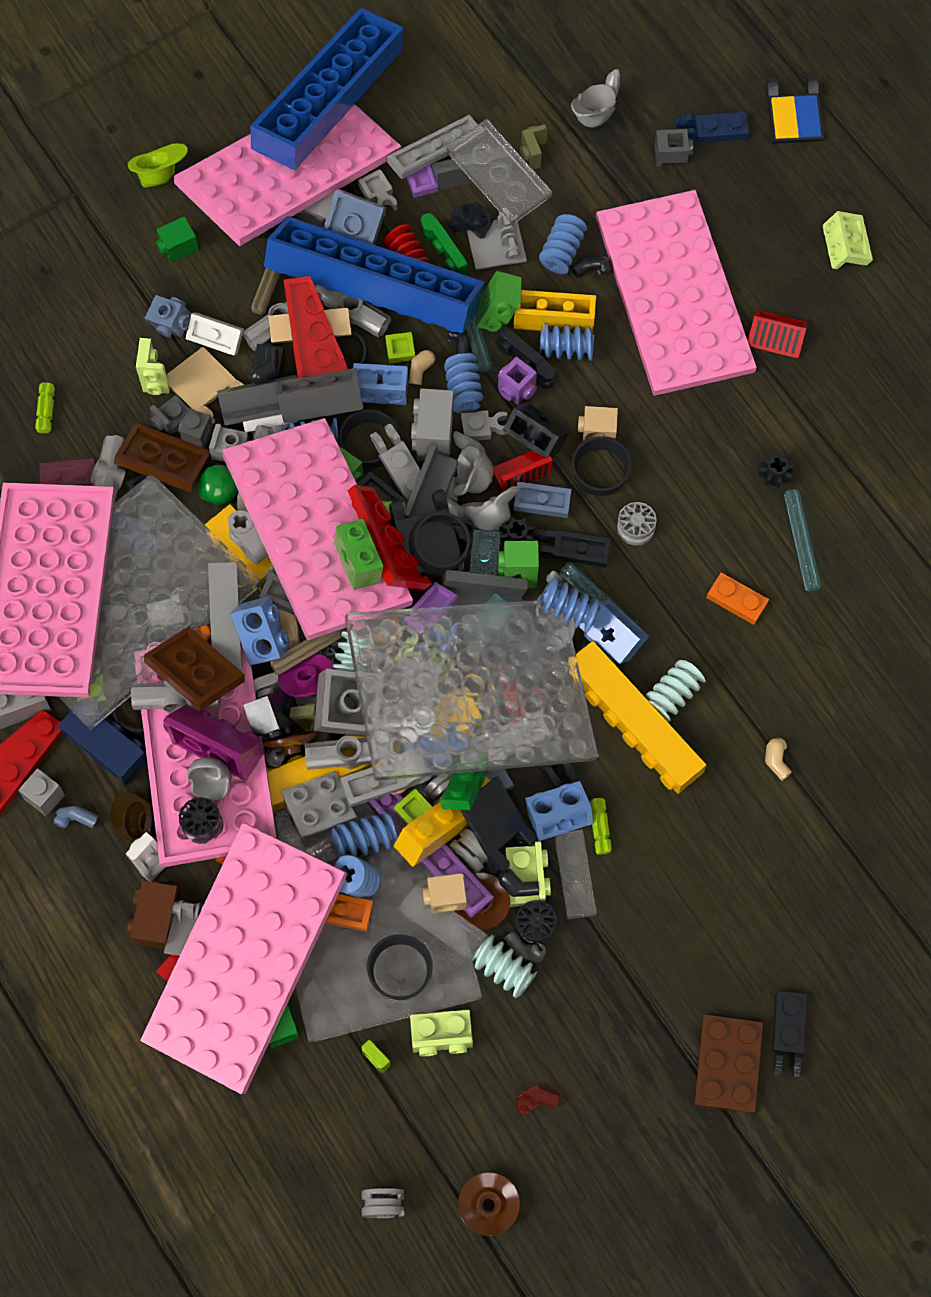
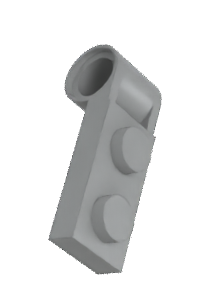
(362, 787)

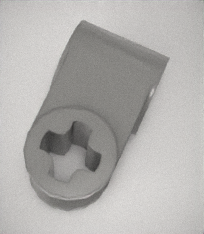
(247, 538)

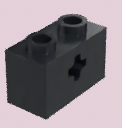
(536, 430)
(271, 715)

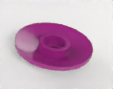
(303, 678)

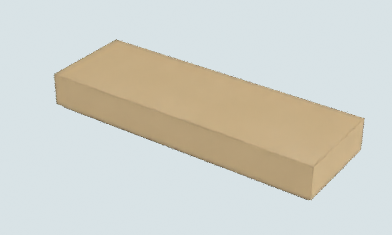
(281, 331)

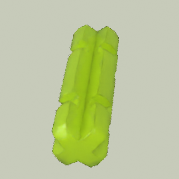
(45, 407)
(600, 826)

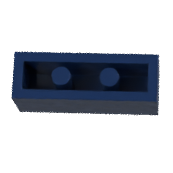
(106, 746)

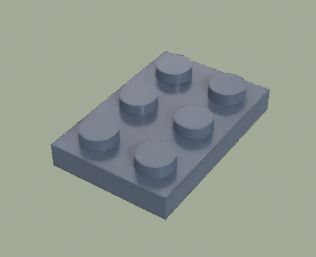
(354, 216)

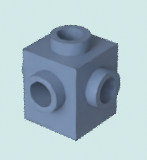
(168, 316)

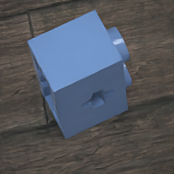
(626, 634)

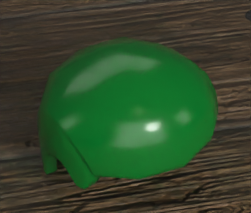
(217, 485)

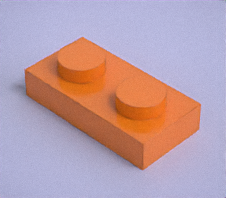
(737, 598)
(350, 913)

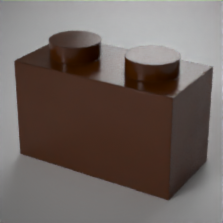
(152, 914)

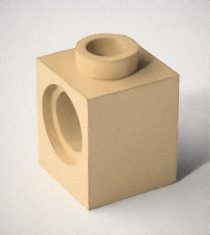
(598, 422)
(445, 893)

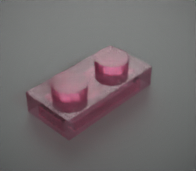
(67, 472)

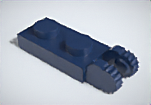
(715, 126)

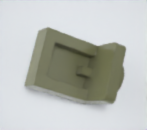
(530, 142)
(305, 718)

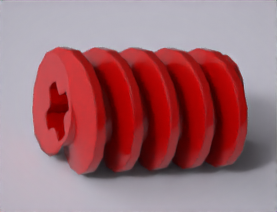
(403, 242)

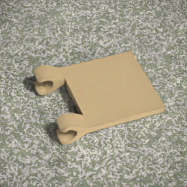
(199, 380)

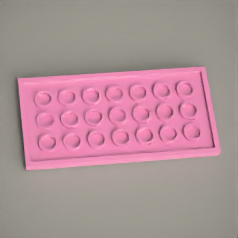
(254, 193)
(675, 293)
(296, 498)
(51, 585)
(168, 767)
(244, 958)

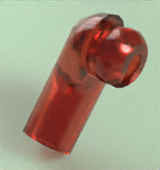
(534, 1097)

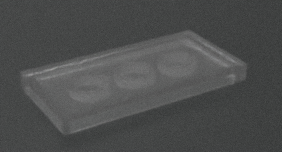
(499, 171)

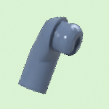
(74, 813)

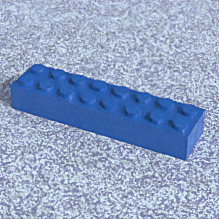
(326, 89)
(374, 274)

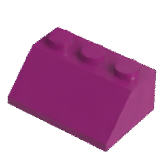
(213, 738)

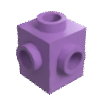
(517, 381)

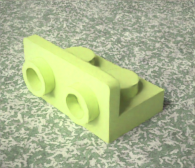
(847, 239)
(150, 372)
(528, 866)
(441, 1032)

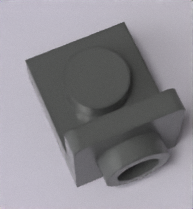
(168, 415)

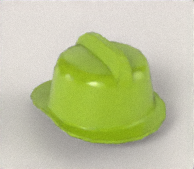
(159, 165)

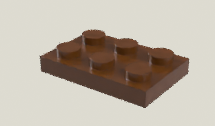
(162, 456)
(194, 668)
(728, 1064)

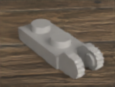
(397, 461)

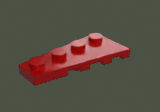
(311, 332)
(398, 566)
(24, 752)

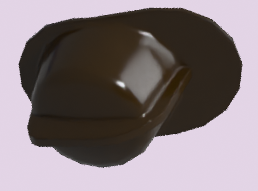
(132, 816)

